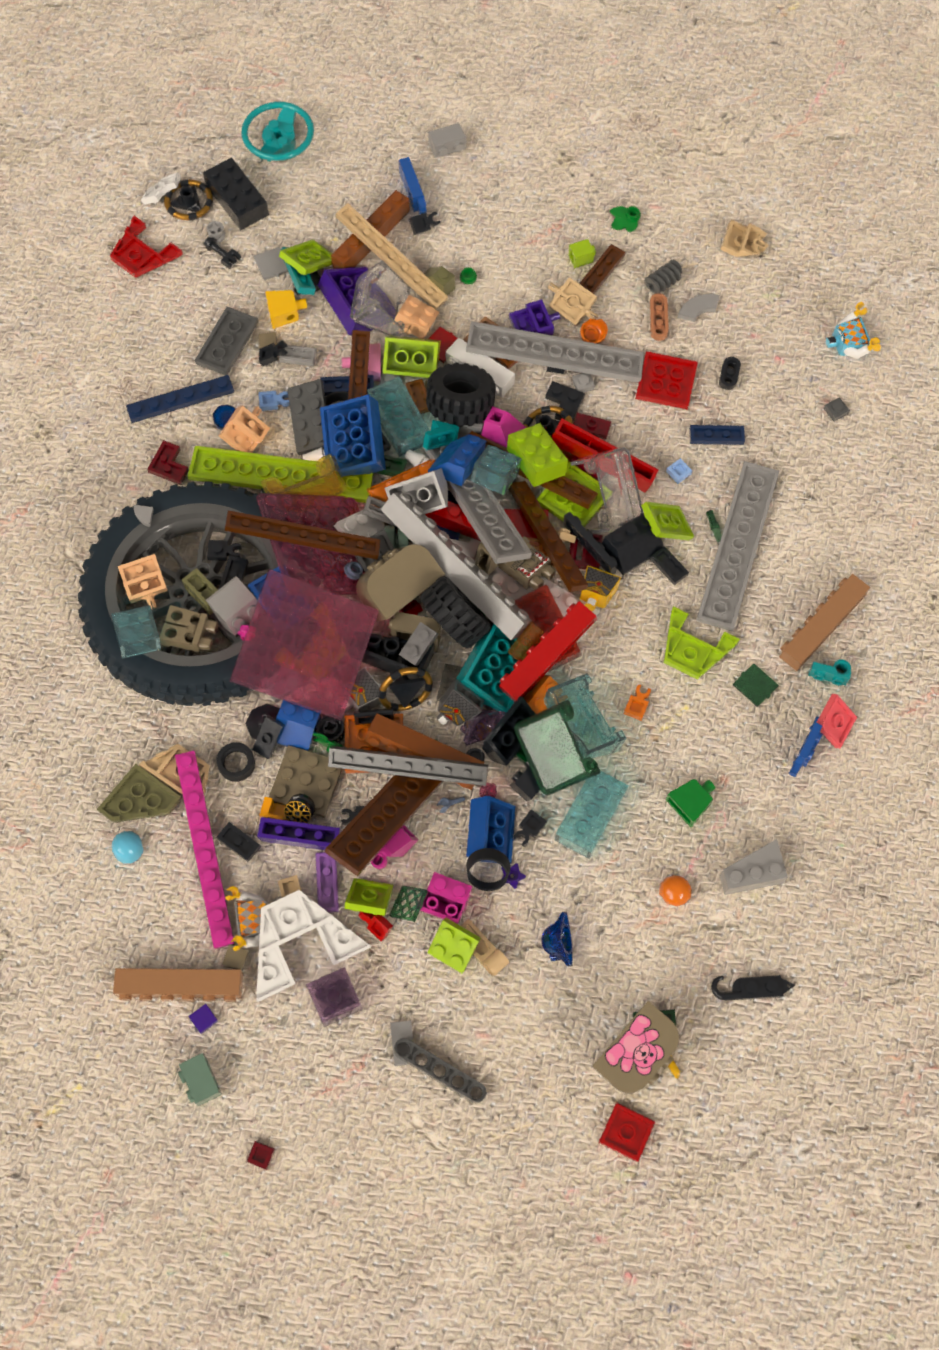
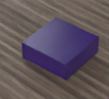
(203, 1018)

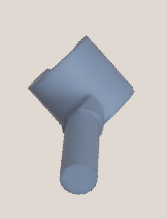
(447, 803)

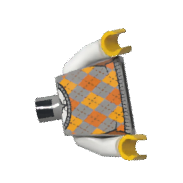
(247, 917)

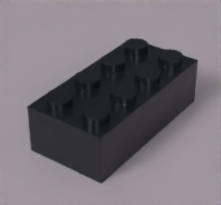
(236, 193)

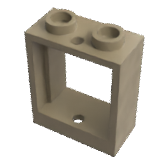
(405, 624)

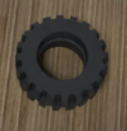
(460, 394)
(455, 612)

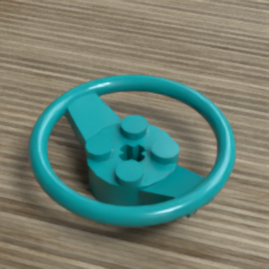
(279, 135)

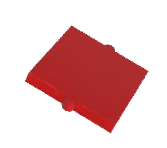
(446, 340)

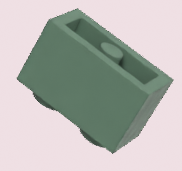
(199, 1079)

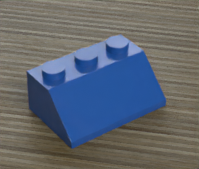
(459, 458)
(491, 826)

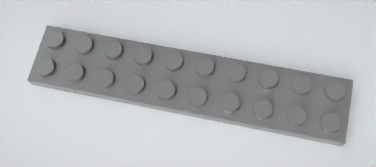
(555, 352)
(487, 518)
(738, 546)

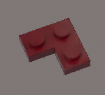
(164, 465)

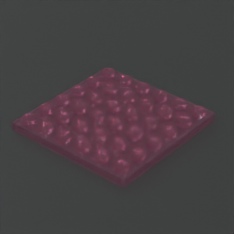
(305, 563)
(304, 645)

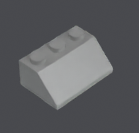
(425, 490)

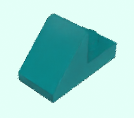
(440, 435)

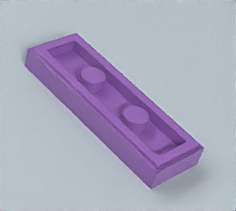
(327, 882)

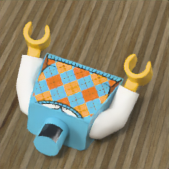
(851, 336)

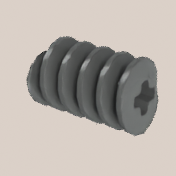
(664, 277)

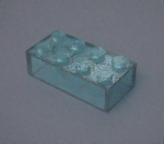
(399, 416)
(591, 813)

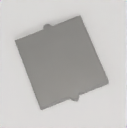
(270, 263)

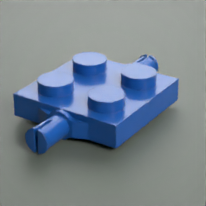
(807, 749)

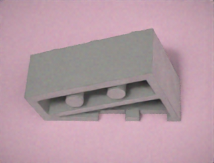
(755, 871)

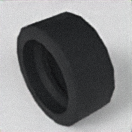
(235, 747)

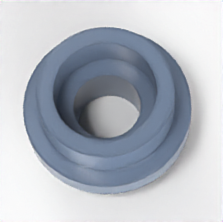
(353, 570)

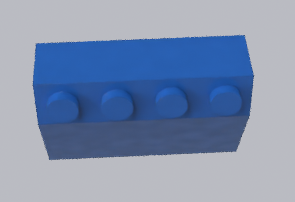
(354, 435)

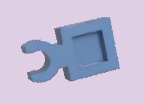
(270, 400)

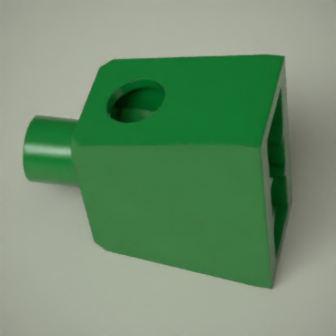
(691, 800)

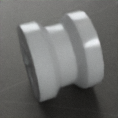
(216, 230)

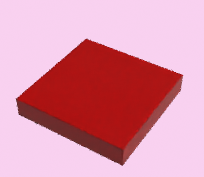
(626, 1132)

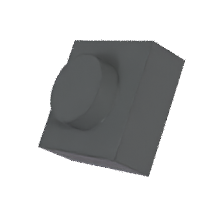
(836, 409)

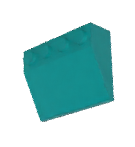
(486, 667)

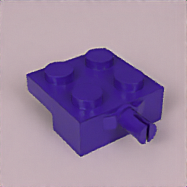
(534, 318)

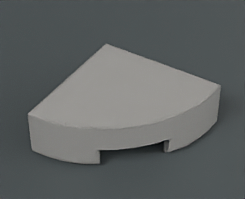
(144, 514)

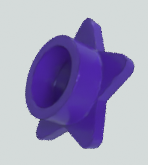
(517, 875)

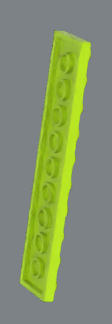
(248, 469)

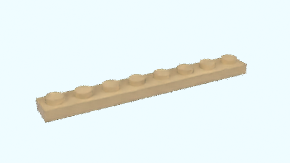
(391, 256)

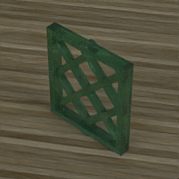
(423, 892)

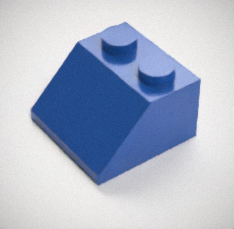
(299, 725)

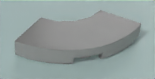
(698, 306)

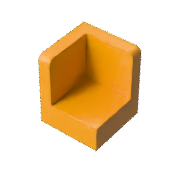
(272, 810)

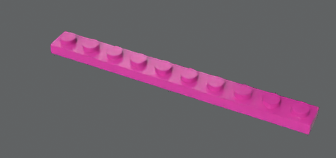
(204, 850)

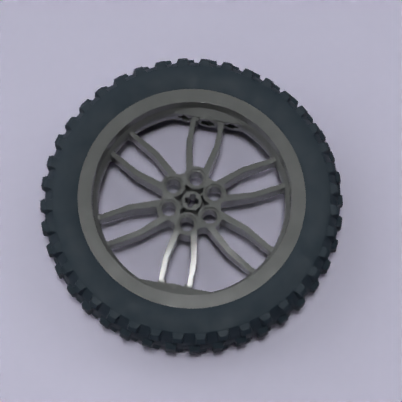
(175, 513)

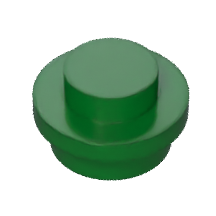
(468, 276)

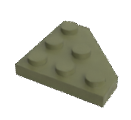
(138, 797)

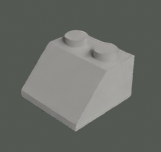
(233, 605)

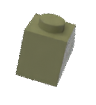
(441, 278)

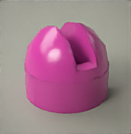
(376, 861)

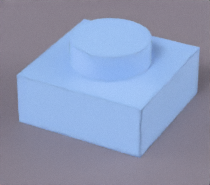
(679, 471)

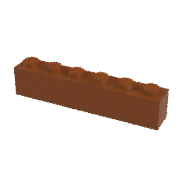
(383, 220)
(402, 740)

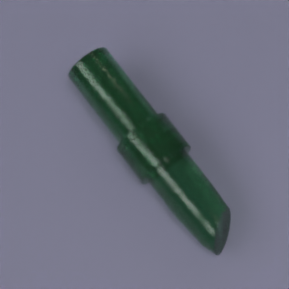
(714, 525)

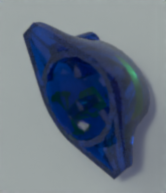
(558, 941)

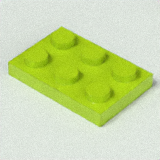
(307, 257)
(667, 521)

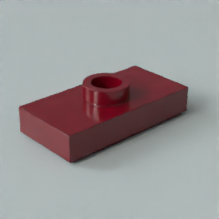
(593, 425)

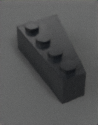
(384, 654)

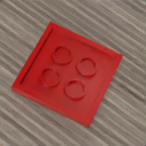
(666, 380)

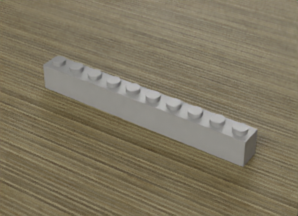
(456, 565)

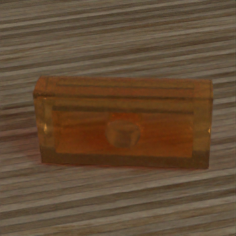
(527, 639)

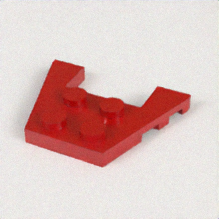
(138, 257)

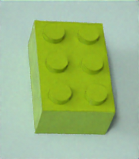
(410, 356)
(539, 454)

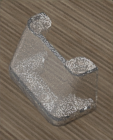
(377, 299)

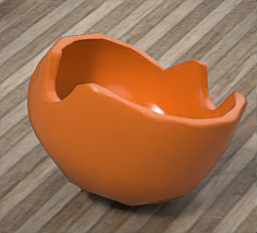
(594, 331)
(675, 890)

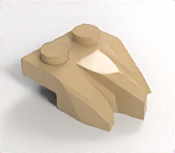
(743, 240)

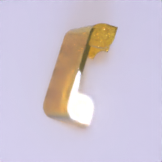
(327, 482)

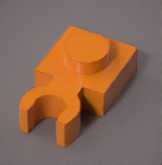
(637, 705)

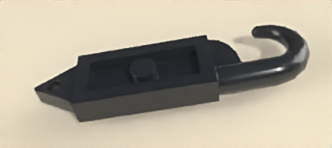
(753, 988)

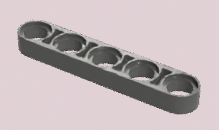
(445, 1080)

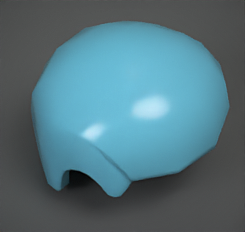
(127, 847)

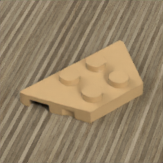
(166, 770)

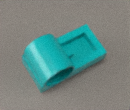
(829, 673)

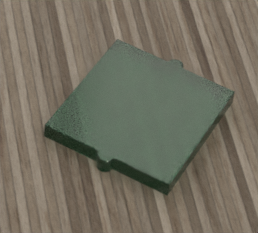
(755, 685)

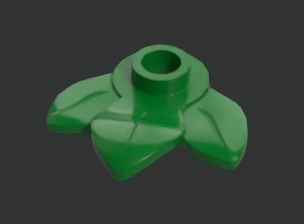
(623, 218)
(323, 740)

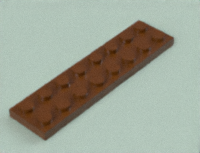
(380, 821)

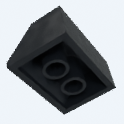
(632, 544)
(502, 741)

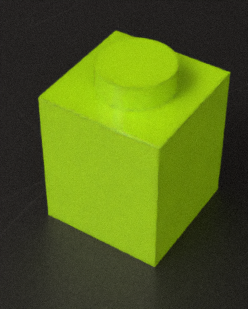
(581, 253)

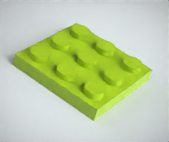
(560, 506)

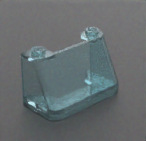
(588, 724)

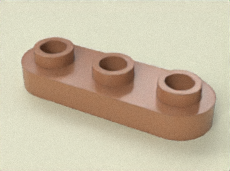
(661, 312)

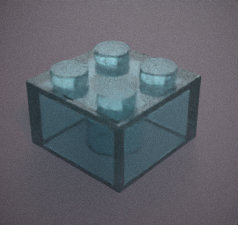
(496, 469)
(136, 631)

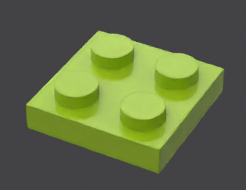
(369, 896)
(453, 945)

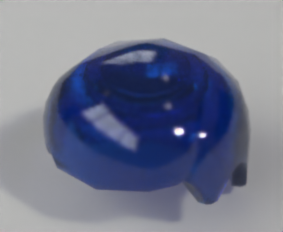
(222, 415)

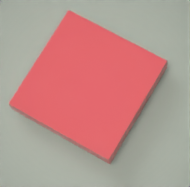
(836, 720)

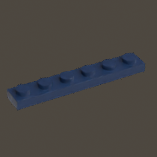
(180, 398)

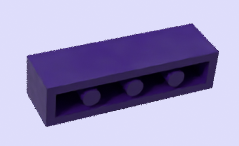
(296, 833)

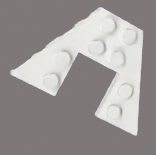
(287, 920)

